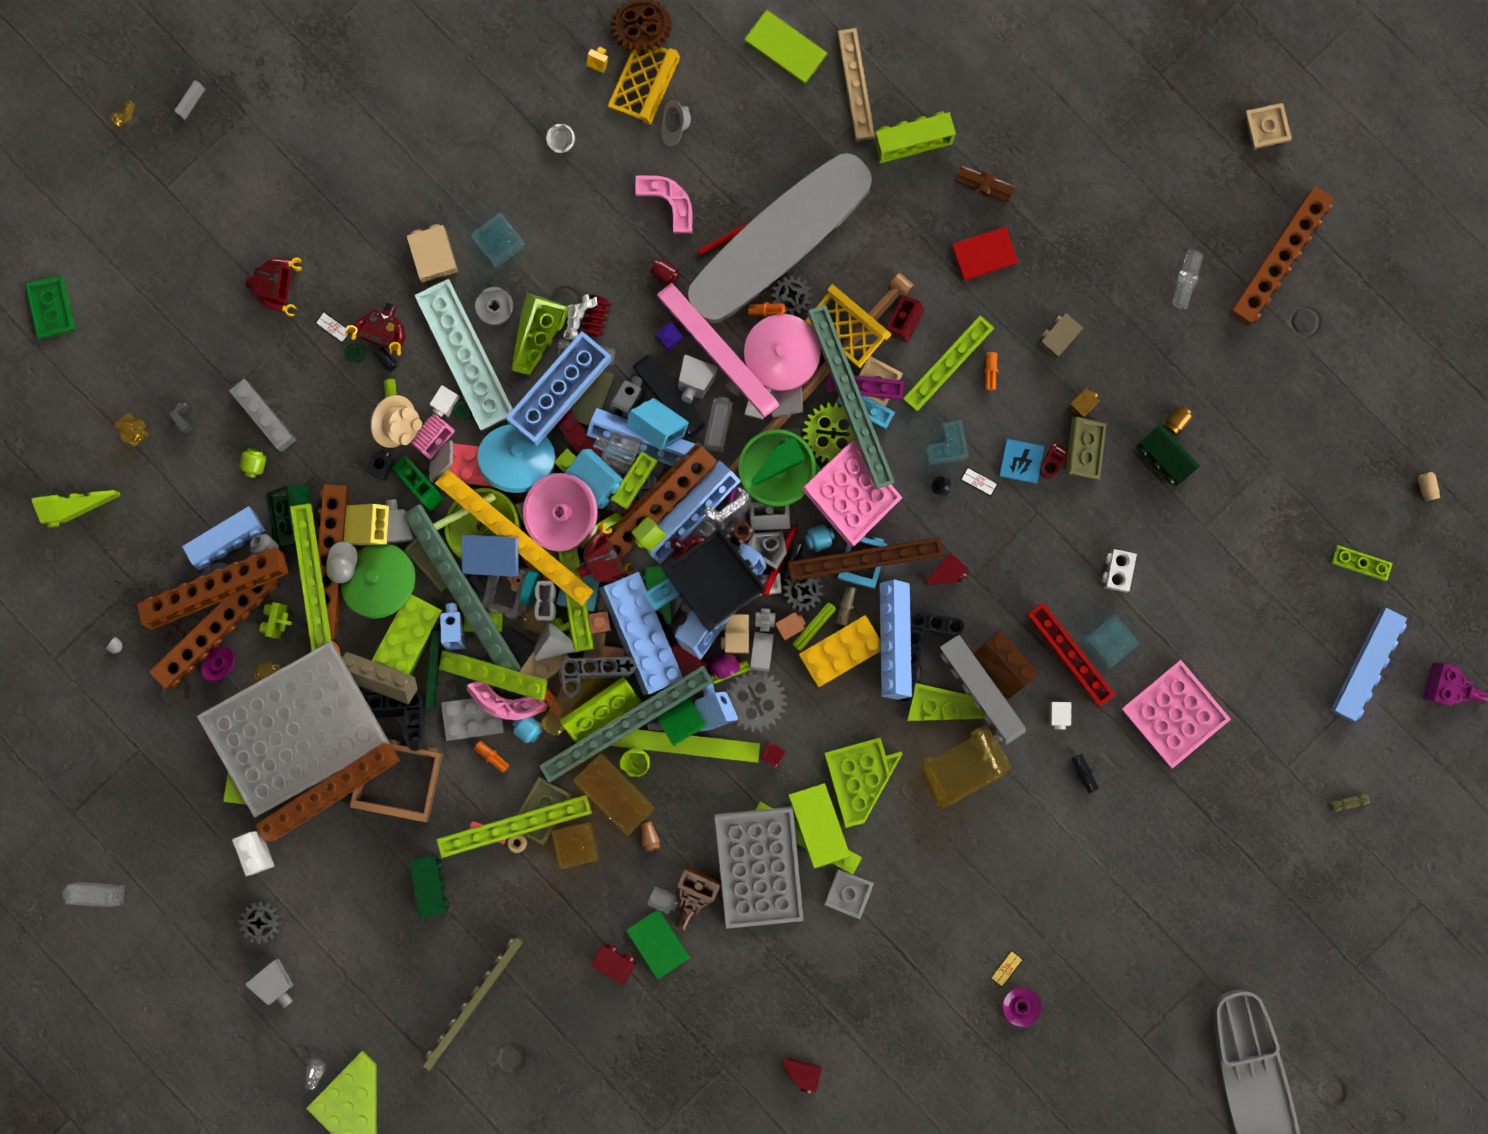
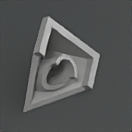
(770, 546)
(552, 643)

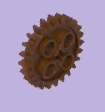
(641, 25)

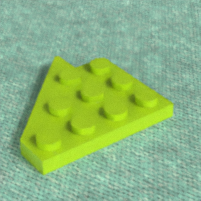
(859, 777)
(350, 1099)

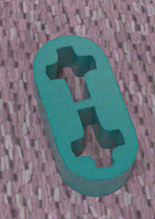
(527, 594)

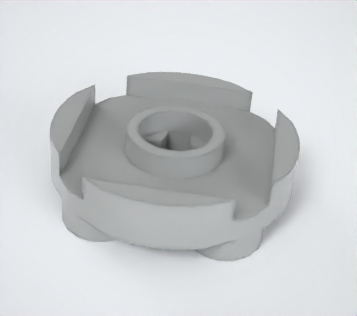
(502, 298)

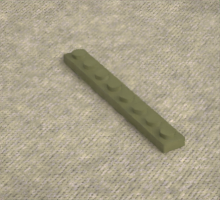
(467, 1008)

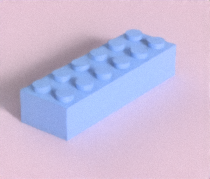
(559, 388)
(641, 633)
(692, 634)

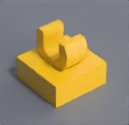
(597, 59)

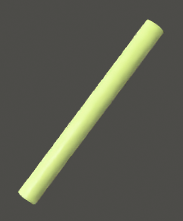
(460, 513)

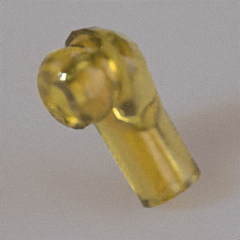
(125, 116)

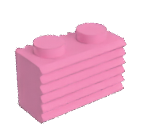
(432, 436)

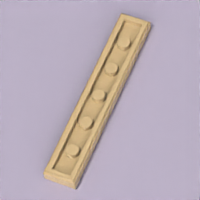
(856, 84)

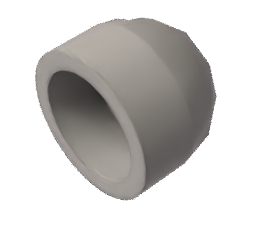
(114, 646)

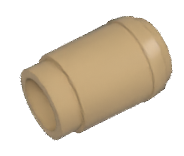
(1428, 486)

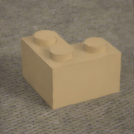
(737, 635)

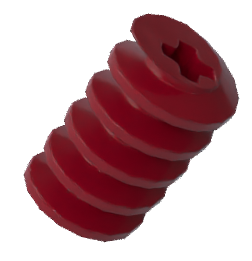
(595, 317)

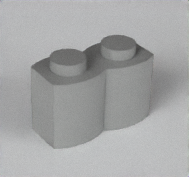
(545, 594)

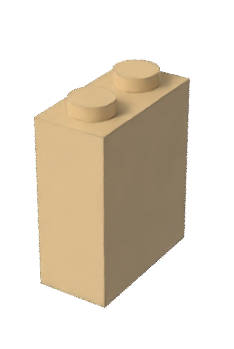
(432, 253)

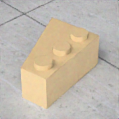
(544, 668)

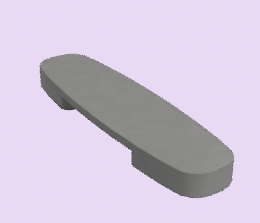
(779, 237)
(1252, 1066)

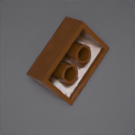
(1005, 664)

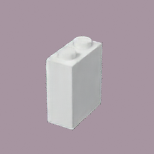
(253, 853)

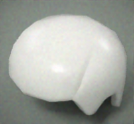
(560, 138)

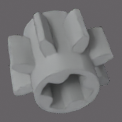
(765, 619)

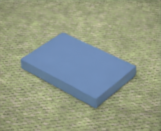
(490, 555)

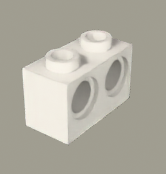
(1124, 572)

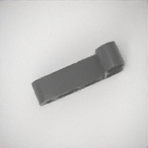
(597, 671)

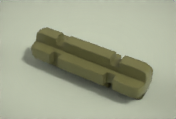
(1350, 802)

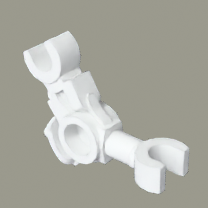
(575, 314)

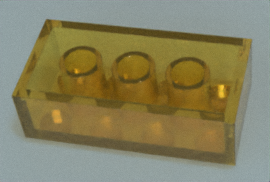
(614, 794)

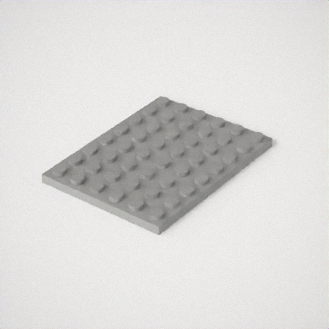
(292, 729)

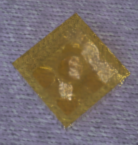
(575, 845)

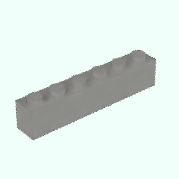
(982, 689)

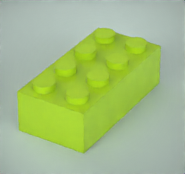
(914, 137)
(408, 635)

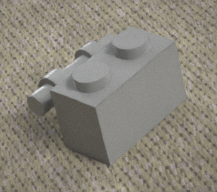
(769, 517)

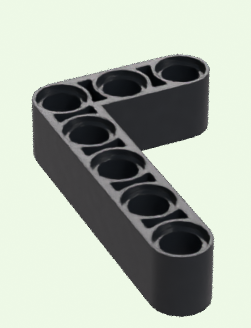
(919, 631)
(403, 709)

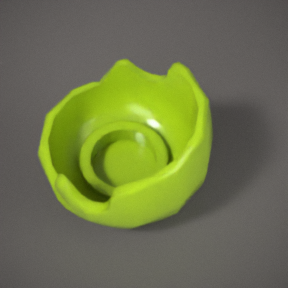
(635, 762)

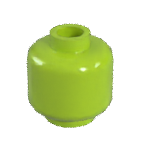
(252, 462)

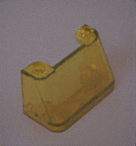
(965, 768)

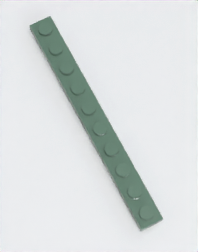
(850, 397)
(460, 588)
(626, 724)

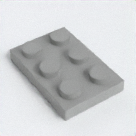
(468, 720)

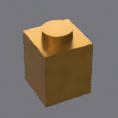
(1084, 403)

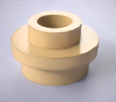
(515, 849)

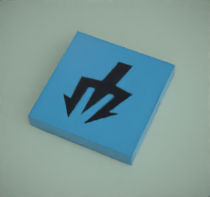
(1021, 461)

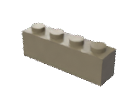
(381, 678)

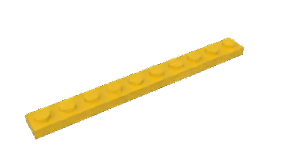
(504, 527)

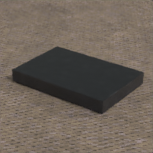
(519, 647)

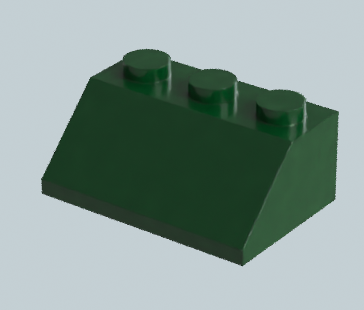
(1167, 456)
(280, 512)
(429, 886)

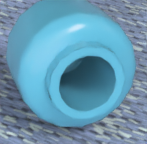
(819, 538)
(527, 729)

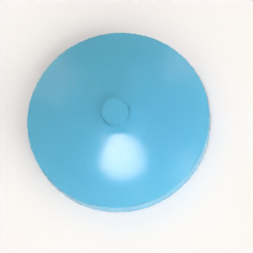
(513, 461)

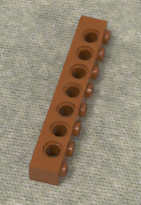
(1321, 202)
(655, 495)
(333, 590)
(154, 617)
(162, 671)
(327, 792)

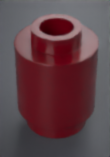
(664, 271)

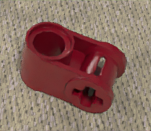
(1056, 458)

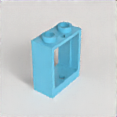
(859, 580)

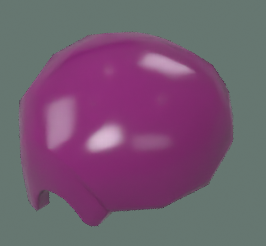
(724, 666)

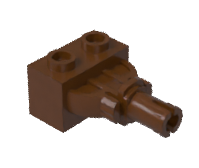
(697, 890)

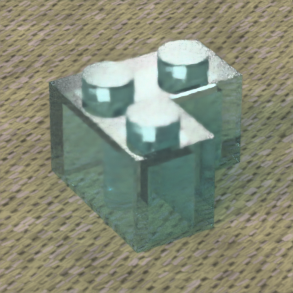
(952, 449)

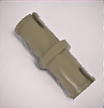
(846, 605)

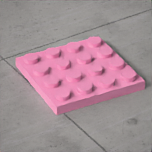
(848, 496)
(1175, 714)

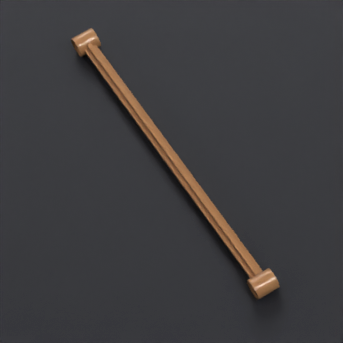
(899, 286)

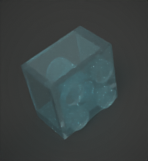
(498, 240)
(1111, 641)

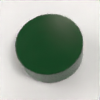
(354, 353)
(462, 411)

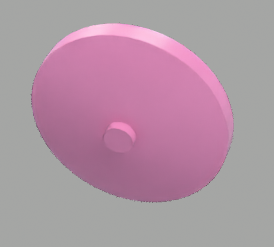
(782, 352)
(560, 512)

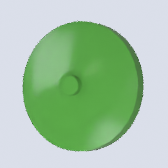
(783, 488)
(380, 581)

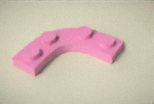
(671, 192)
(502, 707)

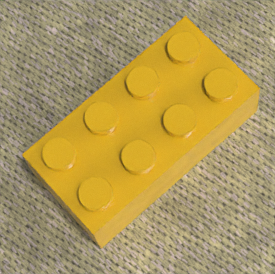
(841, 651)

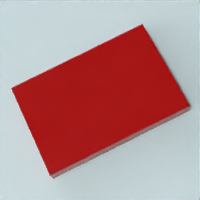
(984, 253)

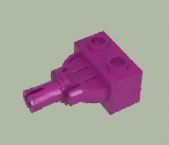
(1449, 686)

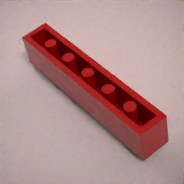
(1070, 655)

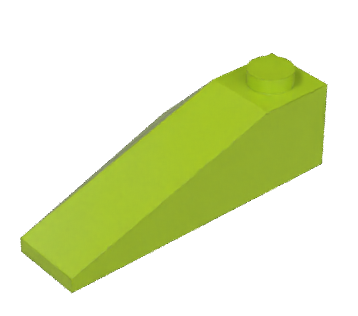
(537, 327)

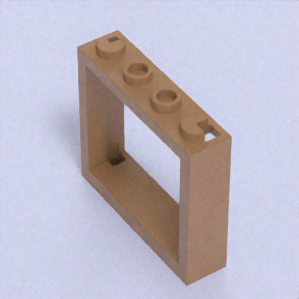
(357, 803)

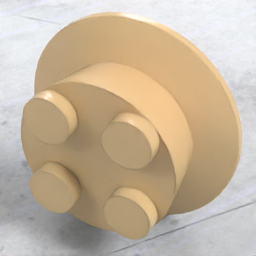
(394, 422)

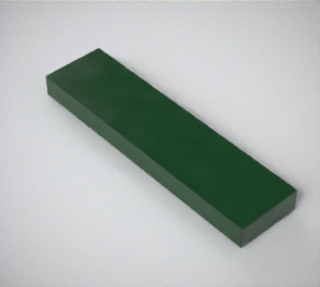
(433, 672)

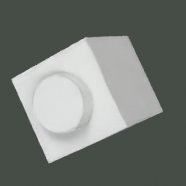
(444, 401)
(1060, 714)

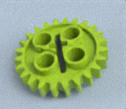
(835, 414)

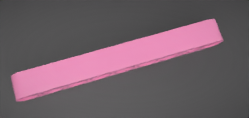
(718, 350)

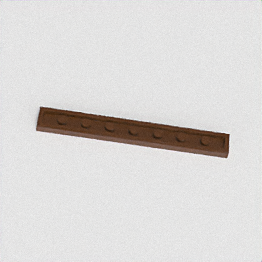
(865, 559)

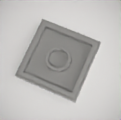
(848, 894)

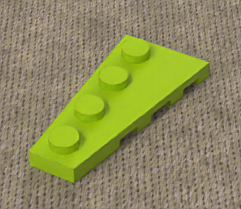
(941, 704)

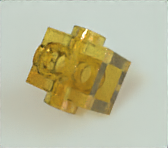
(131, 429)

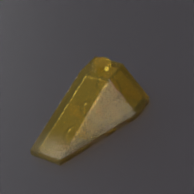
(562, 706)

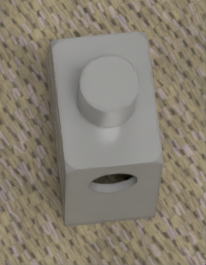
(695, 378)
(398, 527)
(272, 984)

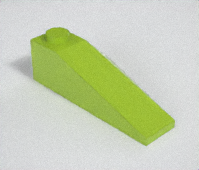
(56, 510)

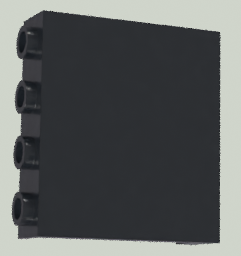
(714, 579)

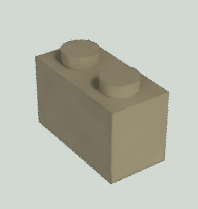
(1060, 336)

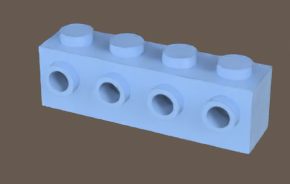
(223, 538)

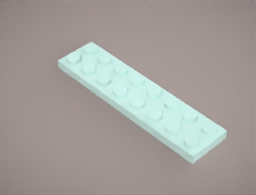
(464, 354)

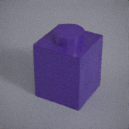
(669, 337)

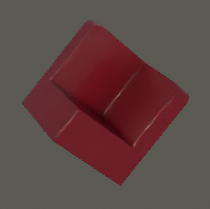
(772, 754)

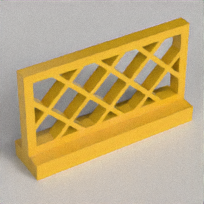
(657, 90)
(862, 317)

